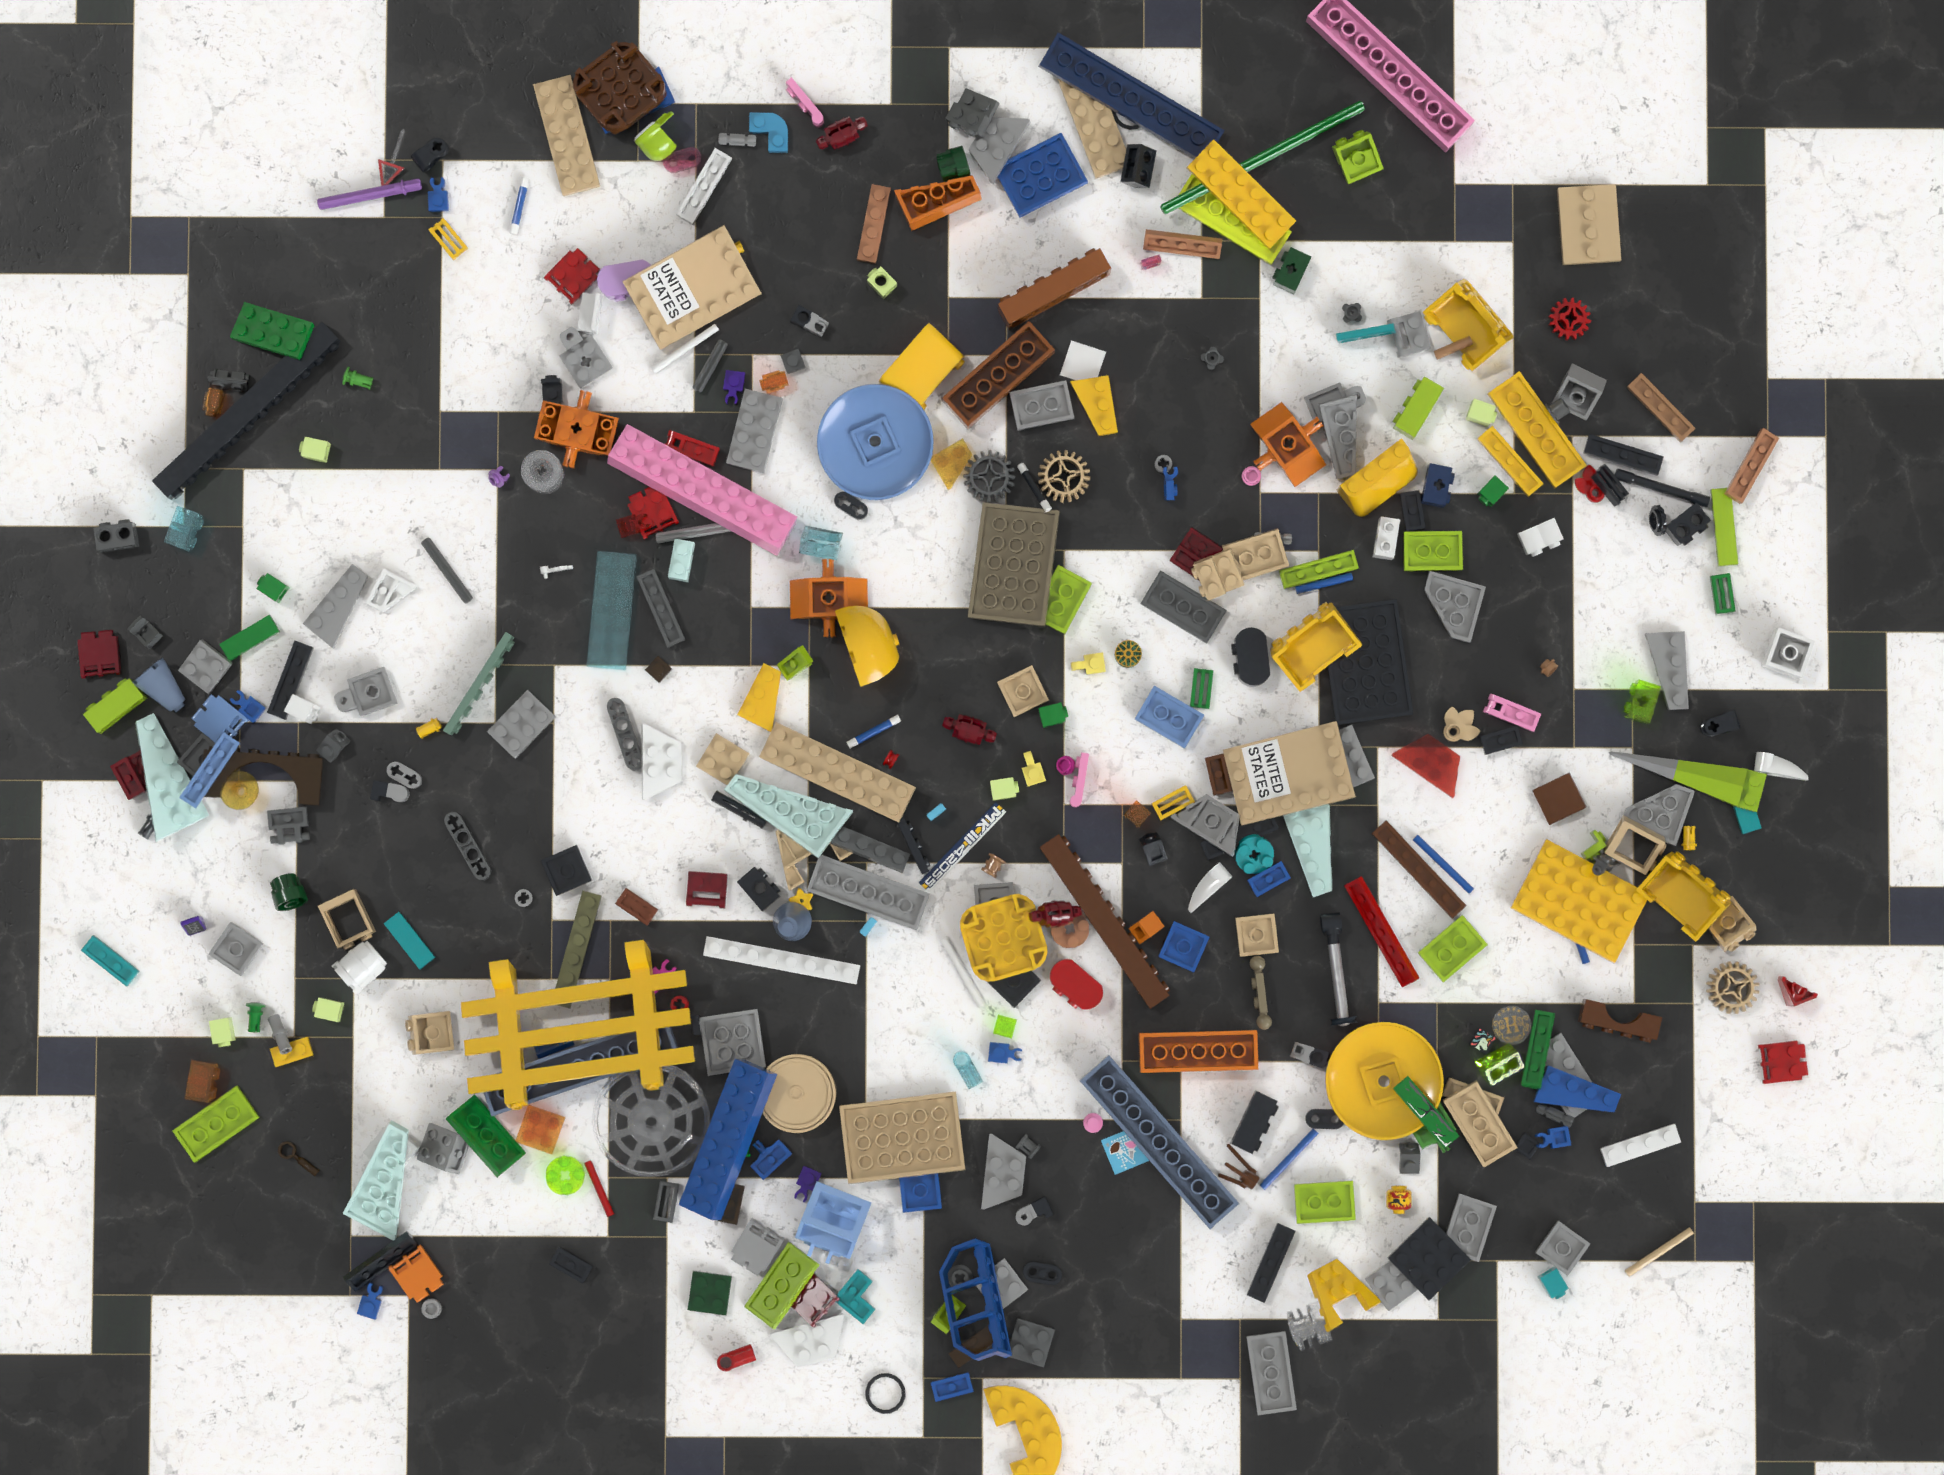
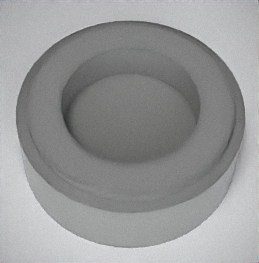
(431, 1308)

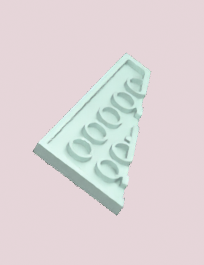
(164, 781)
(796, 815)
(1311, 840)
(379, 1191)

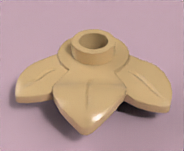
(1461, 723)

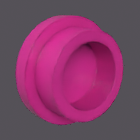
(1065, 765)

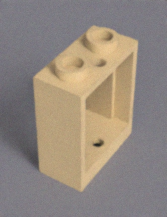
(1618, 834)
(338, 901)

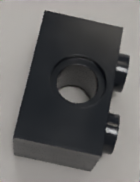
(748, 884)

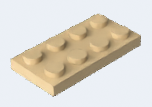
(1480, 1123)

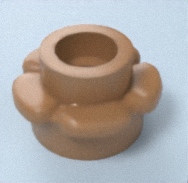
(1548, 667)

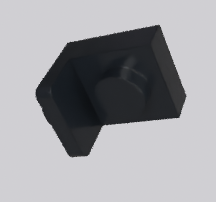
(552, 389)
(1153, 848)

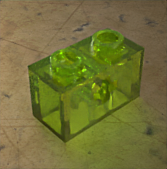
(1650, 695)
(1499, 1064)

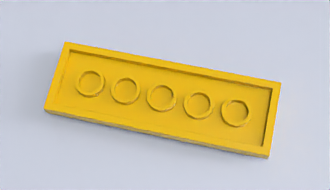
(1241, 194)
(1536, 429)

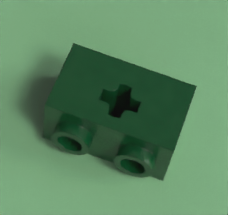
(1288, 281)

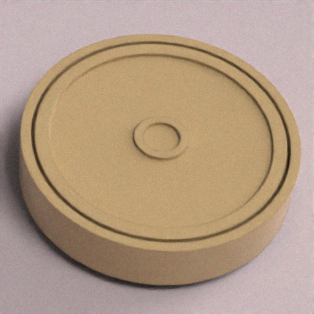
(801, 1093)

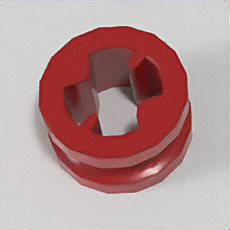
(890, 759)
(684, 1000)

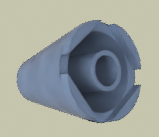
(161, 686)
(792, 921)

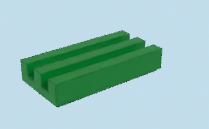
(1722, 595)
(1209, 687)

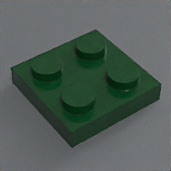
(709, 1292)

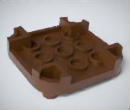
(619, 87)

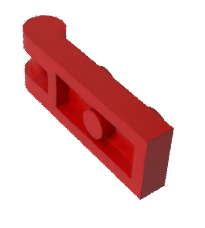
(693, 448)

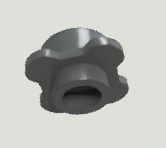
(1349, 317)
(1212, 353)

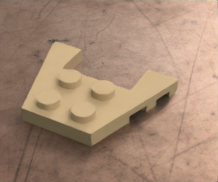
(793, 853)

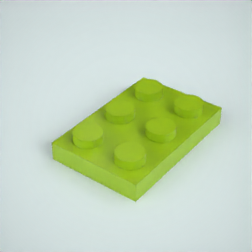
(1433, 551)
(1065, 598)
(1452, 948)
(1324, 1202)

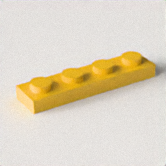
(1510, 461)

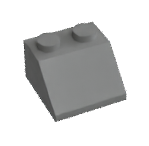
(1580, 391)

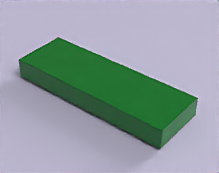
(249, 637)

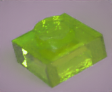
(1004, 1026)

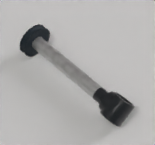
(1332, 926)

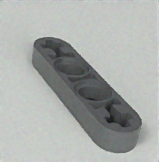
(627, 733)
(465, 847)

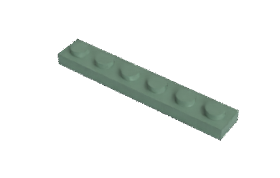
(483, 677)

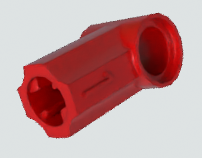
(738, 1357)

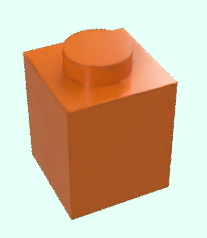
(1146, 927)

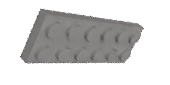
(868, 892)

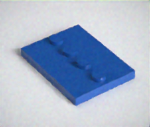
(1041, 175)

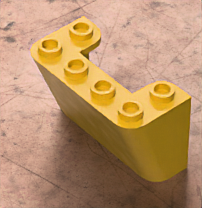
(1314, 645)
(1685, 894)

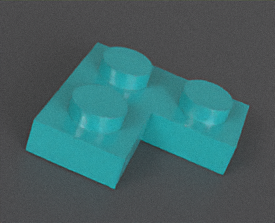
(851, 1297)

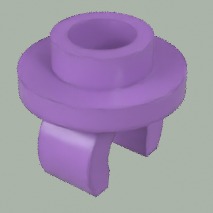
(496, 478)

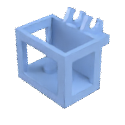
(832, 1221)

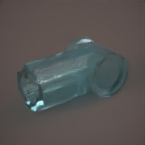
(968, 1070)

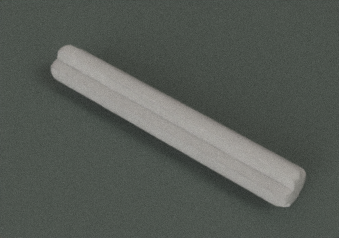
(690, 532)

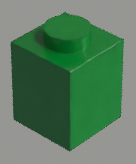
(1492, 491)
(272, 587)
(1053, 714)

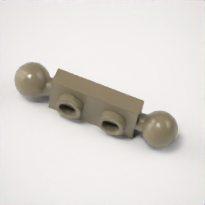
(1264, 1021)

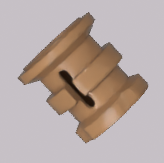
(993, 865)

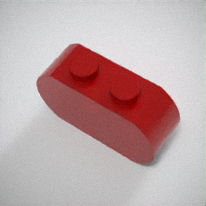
(1075, 984)

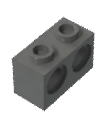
(116, 541)

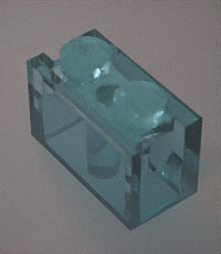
(184, 529)
(820, 542)

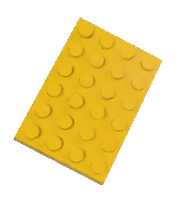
(1577, 903)

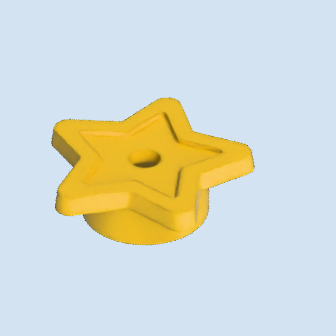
(801, 895)

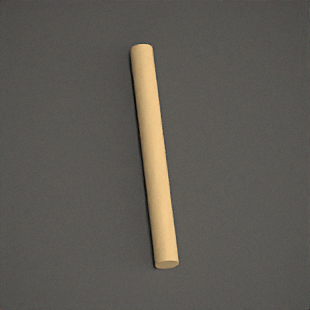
(1659, 1251)

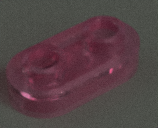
(681, 158)

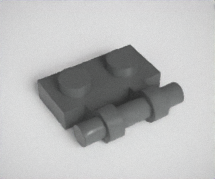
(285, 819)

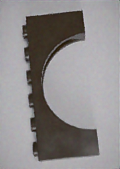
(303, 770)

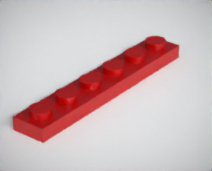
(1381, 931)

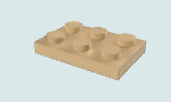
(1259, 554)

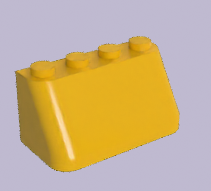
(1379, 479)

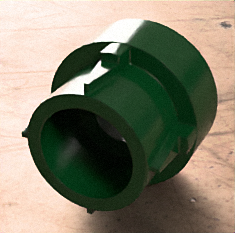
(953, 164)
(287, 892)

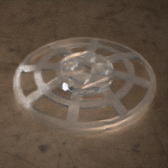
(641, 1112)

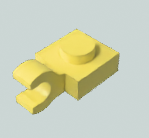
(1092, 664)
(1032, 772)

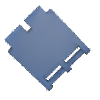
(218, 718)

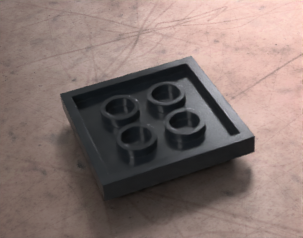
(1428, 1258)

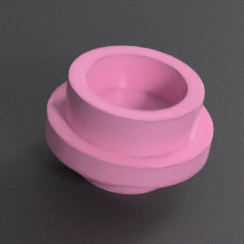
(1251, 476)
(1093, 1122)

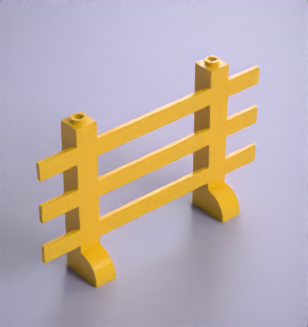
(511, 1040)

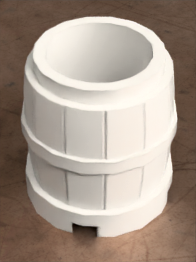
(360, 966)

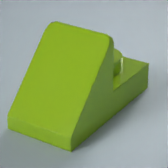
(795, 663)
(940, 1319)

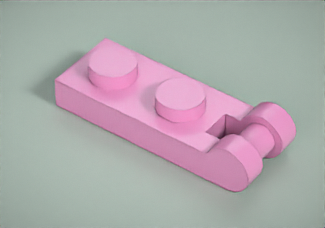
(805, 103)
(1512, 713)
(1079, 780)

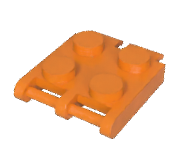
(417, 1274)

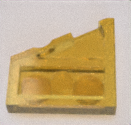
(951, 462)

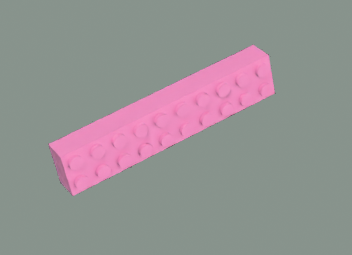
(1390, 71)
(702, 489)

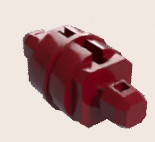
(841, 132)
(969, 729)
(1055, 911)

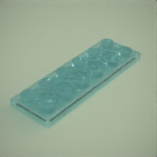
(611, 610)

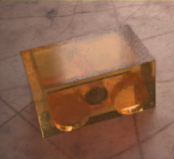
(202, 1081)

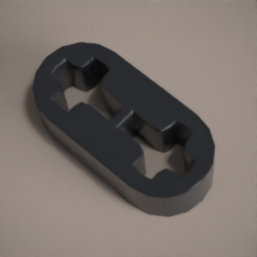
(853, 502)

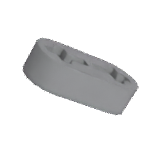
(407, 771)

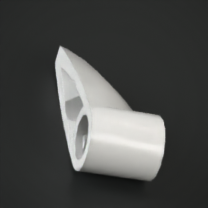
(1777, 766)
(1209, 885)

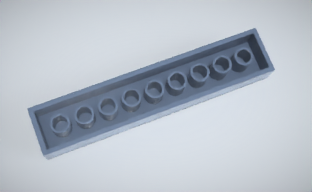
(601, 1048)
(1159, 1142)

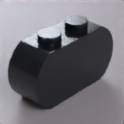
(1251, 657)

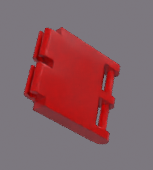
(573, 274)
(656, 507)
(1783, 1061)

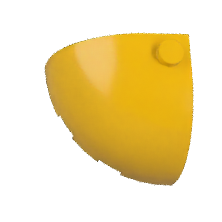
(868, 642)

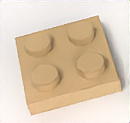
(1023, 691)
(722, 759)
(1257, 935)

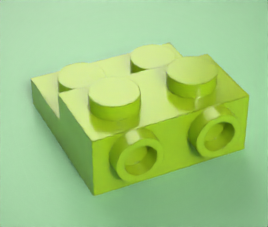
(1357, 156)

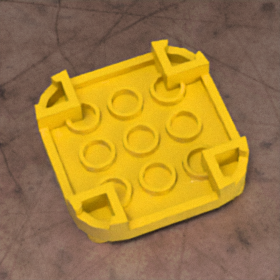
(1003, 938)

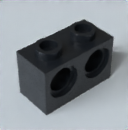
(1138, 166)
(1684, 521)

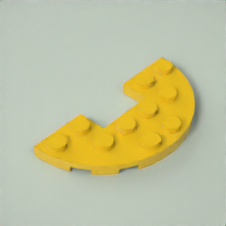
(1035, 1425)

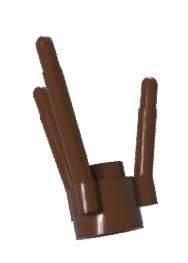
(1248, 1178)

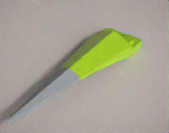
(1729, 784)

